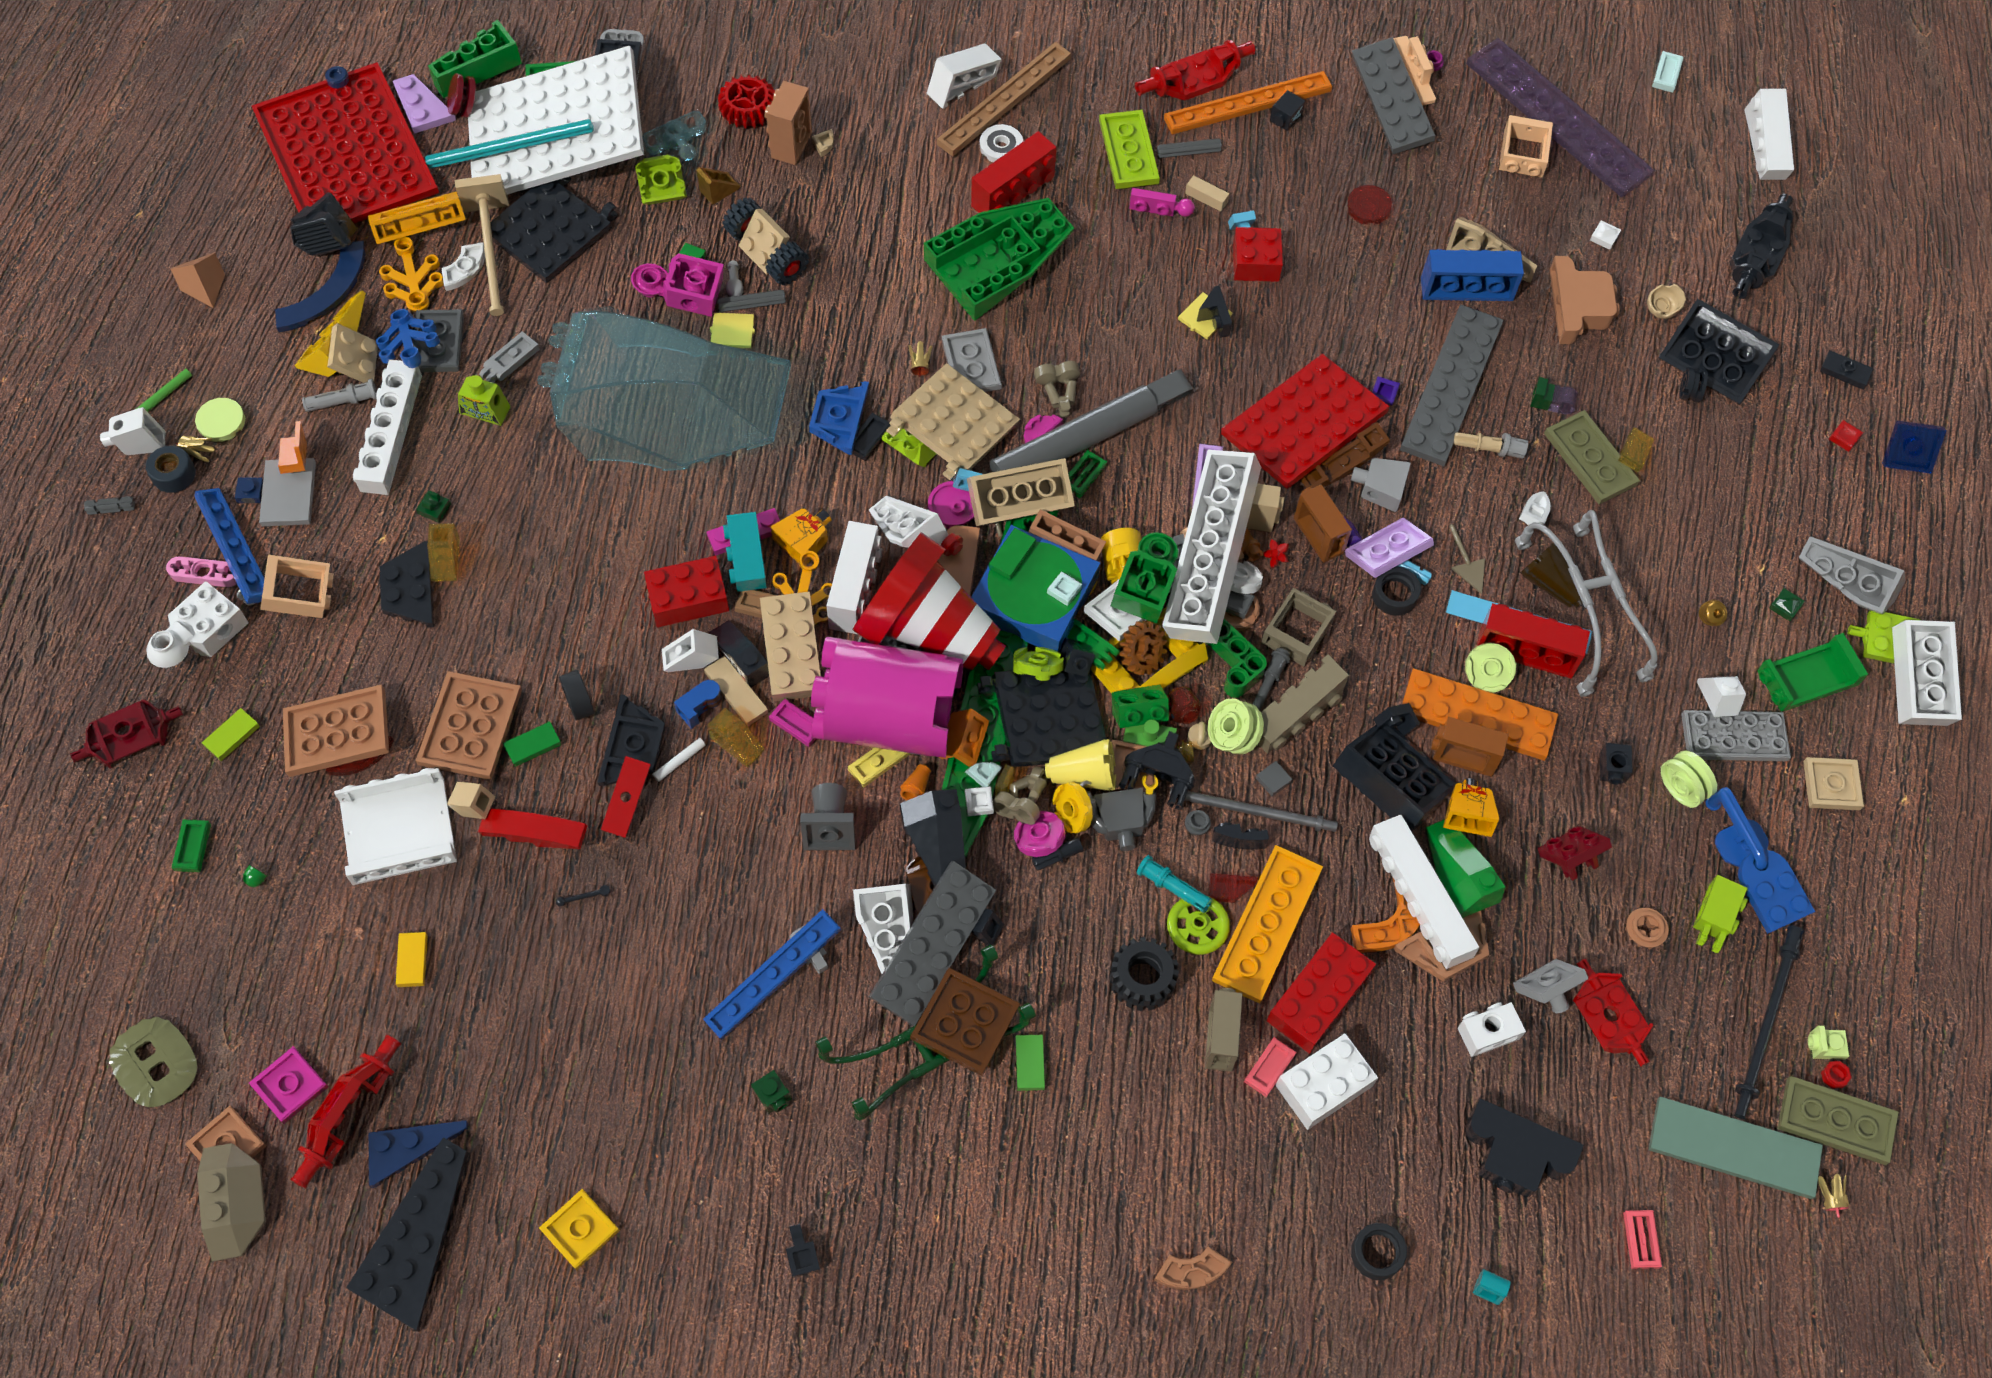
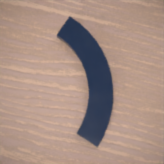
(329, 295)

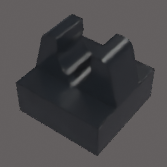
(988, 927)

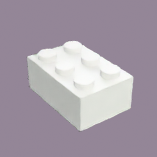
(1326, 1081)

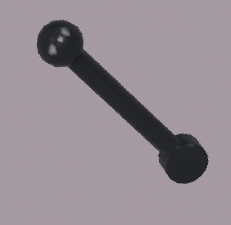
(604, 891)

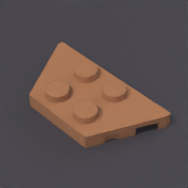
(1421, 953)

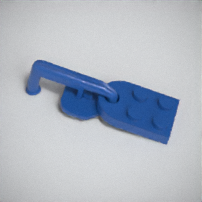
(1771, 892)

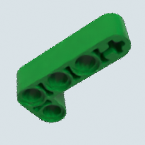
(1239, 661)

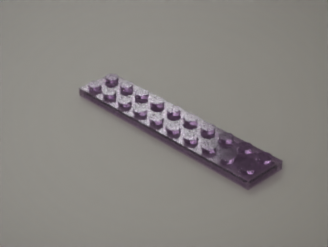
(1571, 124)

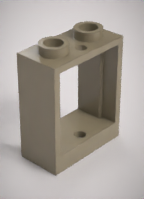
(1303, 602)
(1223, 1030)

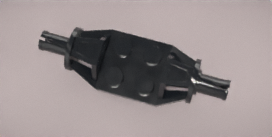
(1762, 247)

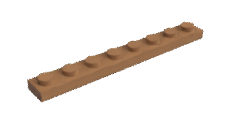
(1003, 99)

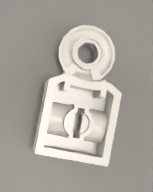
(203, 621)

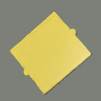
(1190, 314)
(733, 329)

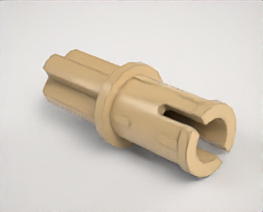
(1478, 442)

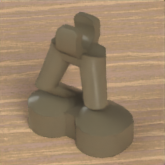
(1064, 373)
(1025, 808)

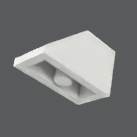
(690, 652)
(1722, 695)

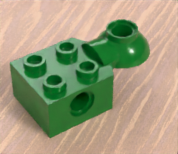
(1147, 577)

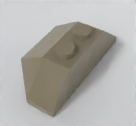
(229, 1200)

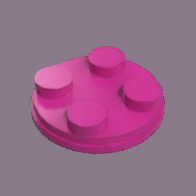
(951, 505)

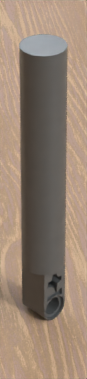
(1097, 423)

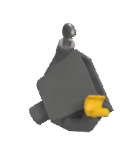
(1123, 813)

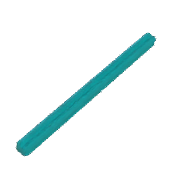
(509, 143)

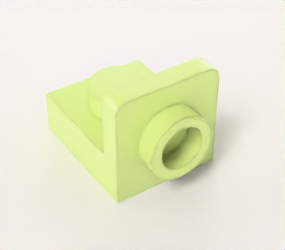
(1828, 1043)

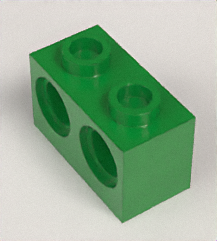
(1139, 705)

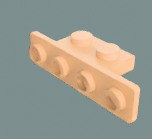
(1418, 66)

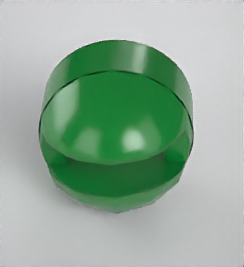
(253, 877)

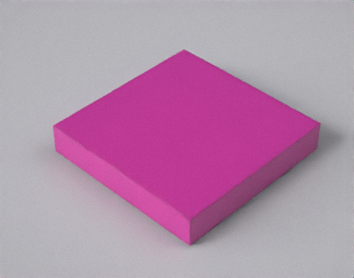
(288, 1085)

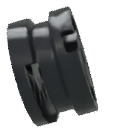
(1693, 384)

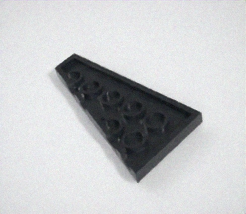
(407, 1252)

